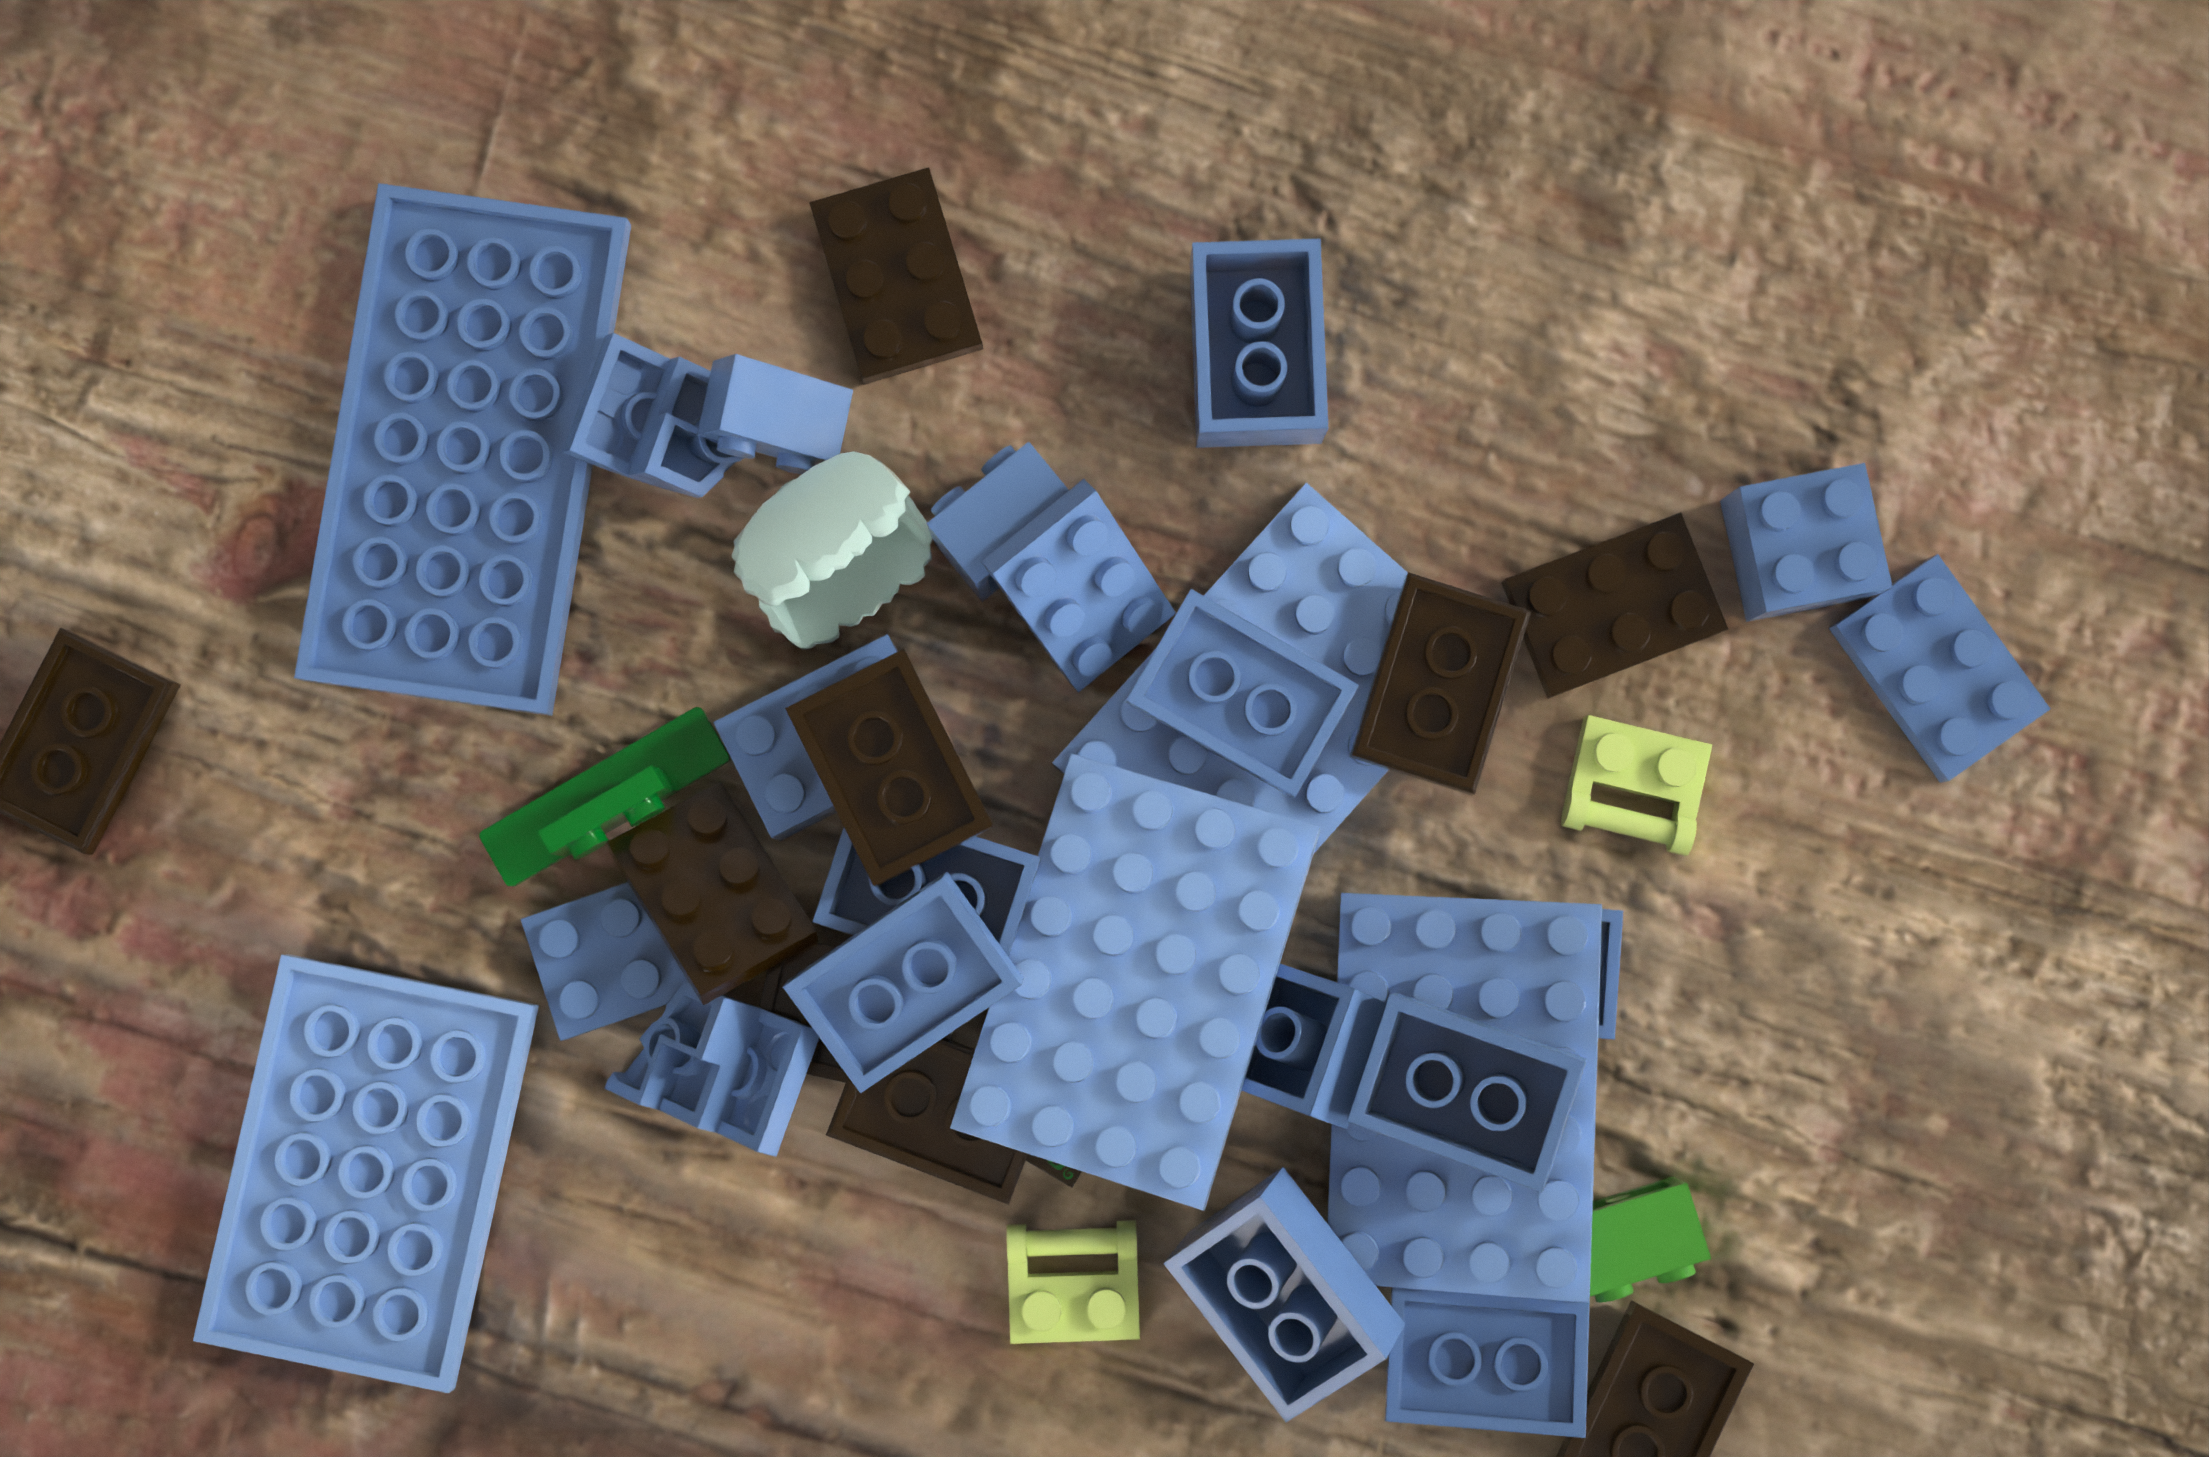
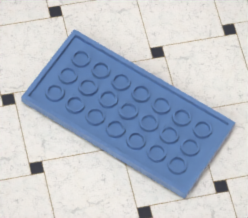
(447, 473)

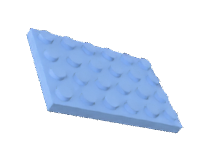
(1318, 590)
(1140, 981)
(366, 1173)
(1427, 1217)

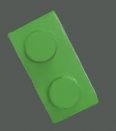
(1643, 1237)

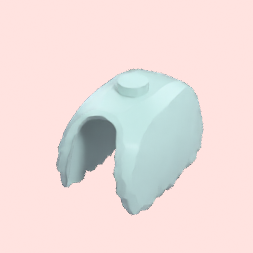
(832, 548)

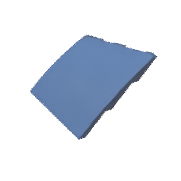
(645, 420)
(721, 1068)

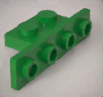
(614, 791)

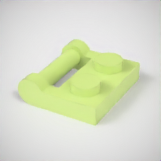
(1640, 764)
(1073, 1303)

